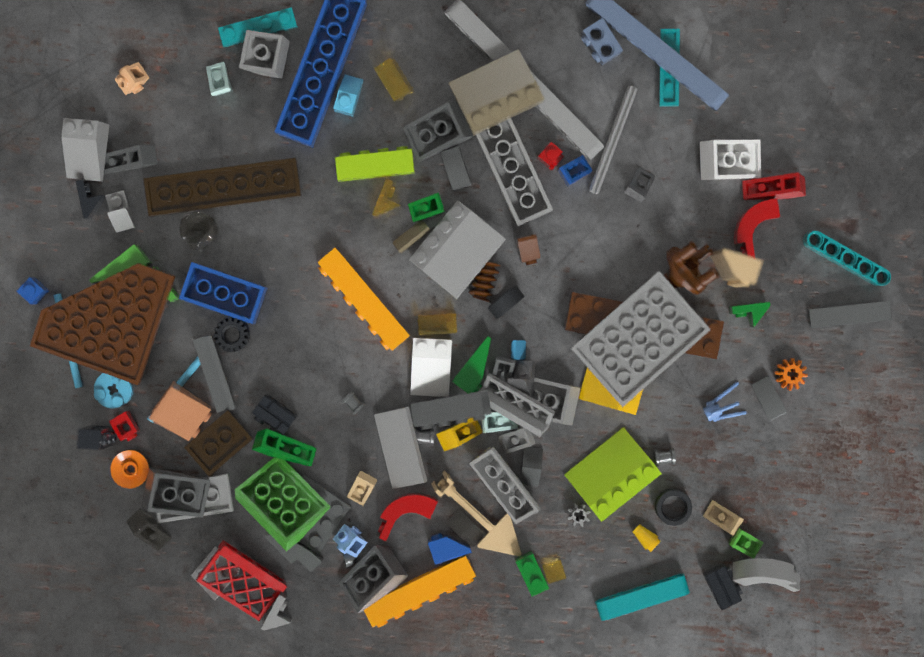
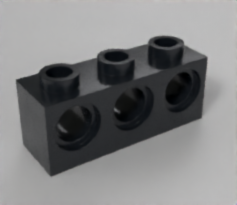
(96, 437)

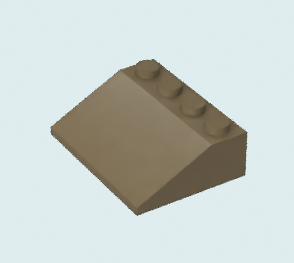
(496, 92)

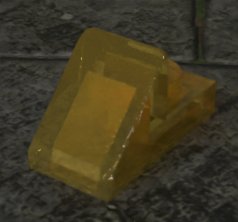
(383, 204)

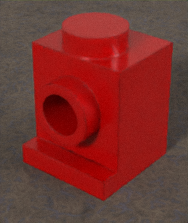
(551, 156)
(118, 425)

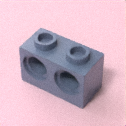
(606, 40)

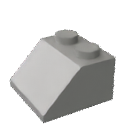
(264, 53)

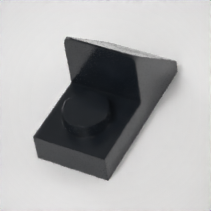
(88, 204)

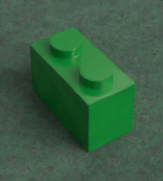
(531, 573)

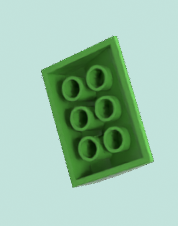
(281, 502)

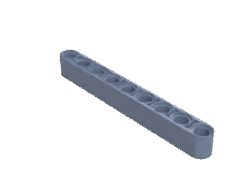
(659, 52)

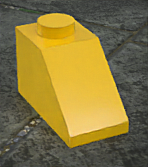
(459, 434)

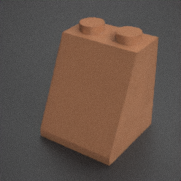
(180, 412)

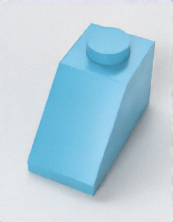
(348, 95)

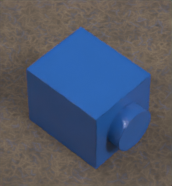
(33, 290)

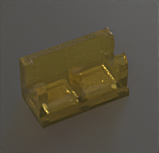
(393, 79)
(437, 324)

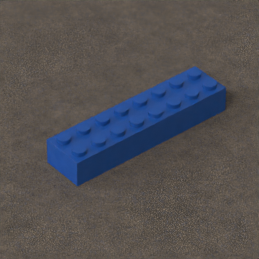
(320, 70)

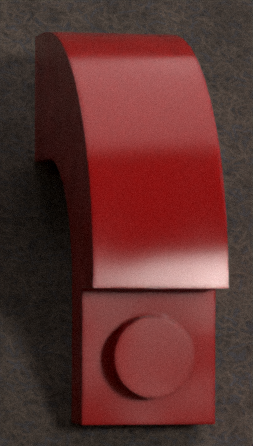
(750, 219)
(408, 503)

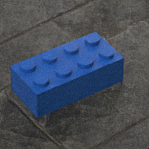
(223, 293)

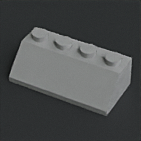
(504, 485)

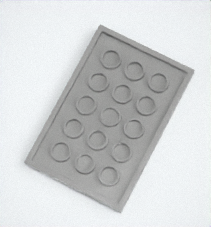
(640, 339)

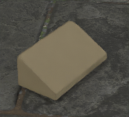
(411, 236)

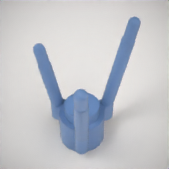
(714, 412)

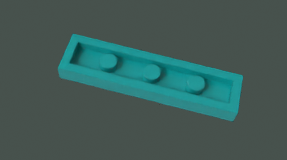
(268, 23)
(669, 85)

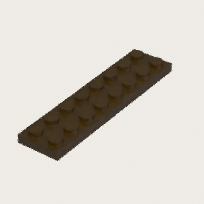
(222, 187)

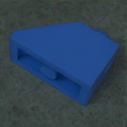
(446, 548)

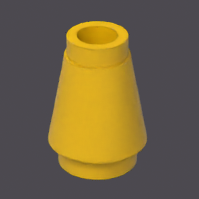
(646, 537)

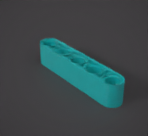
(855, 258)
(642, 597)

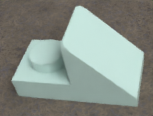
(218, 79)
(497, 422)

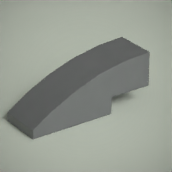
(298, 551)

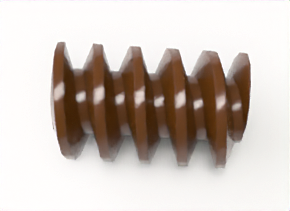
(484, 282)

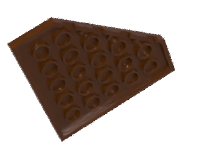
(108, 323)

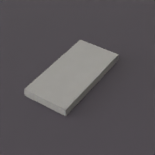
(400, 447)
(218, 499)

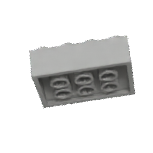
(457, 249)

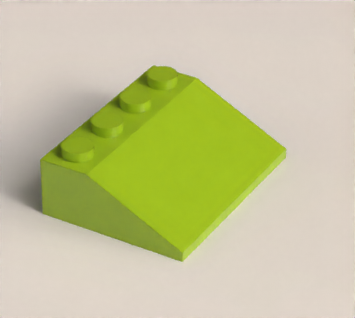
(612, 474)

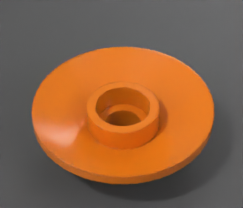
(120, 471)

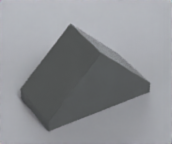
(503, 369)
(531, 466)

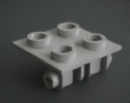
(210, 577)

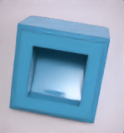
(518, 349)

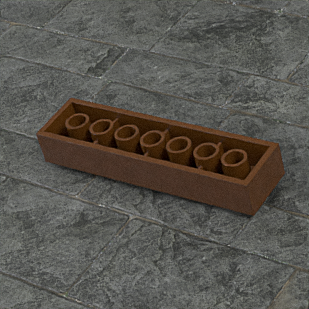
(588, 311)

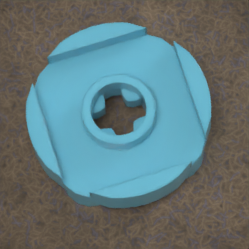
(114, 400)

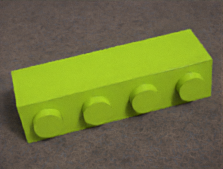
(374, 165)

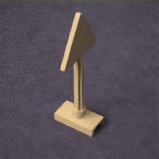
(500, 536)

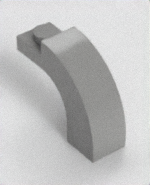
(766, 571)

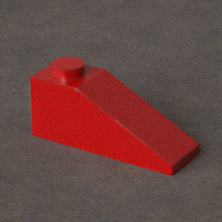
(774, 187)

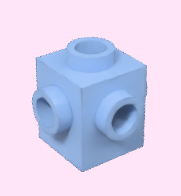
(350, 540)

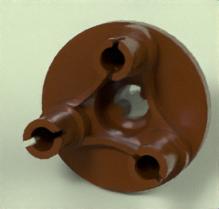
(684, 269)

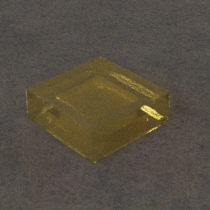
(554, 571)

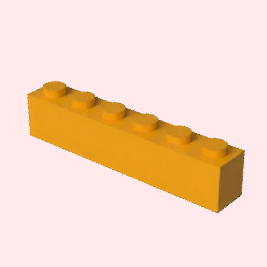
(363, 298)
(420, 589)

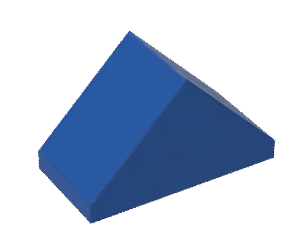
(574, 170)

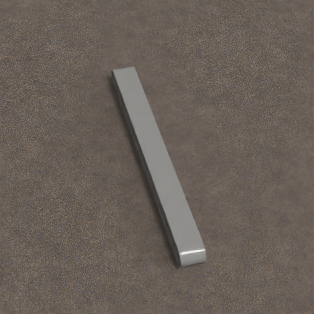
(552, 107)

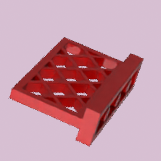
(250, 566)

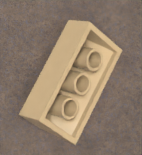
(736, 268)

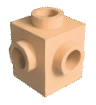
(131, 78)

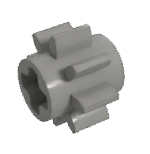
(577, 509)

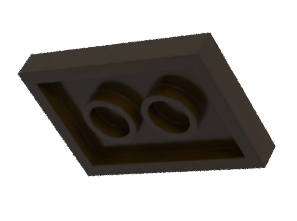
(218, 443)

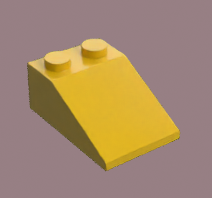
(595, 392)

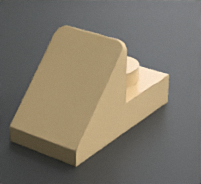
(361, 488)
(723, 517)

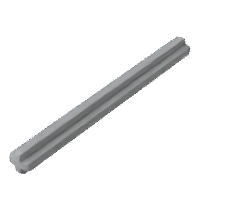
(613, 139)

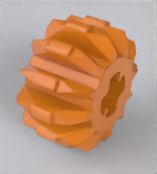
(786, 380)

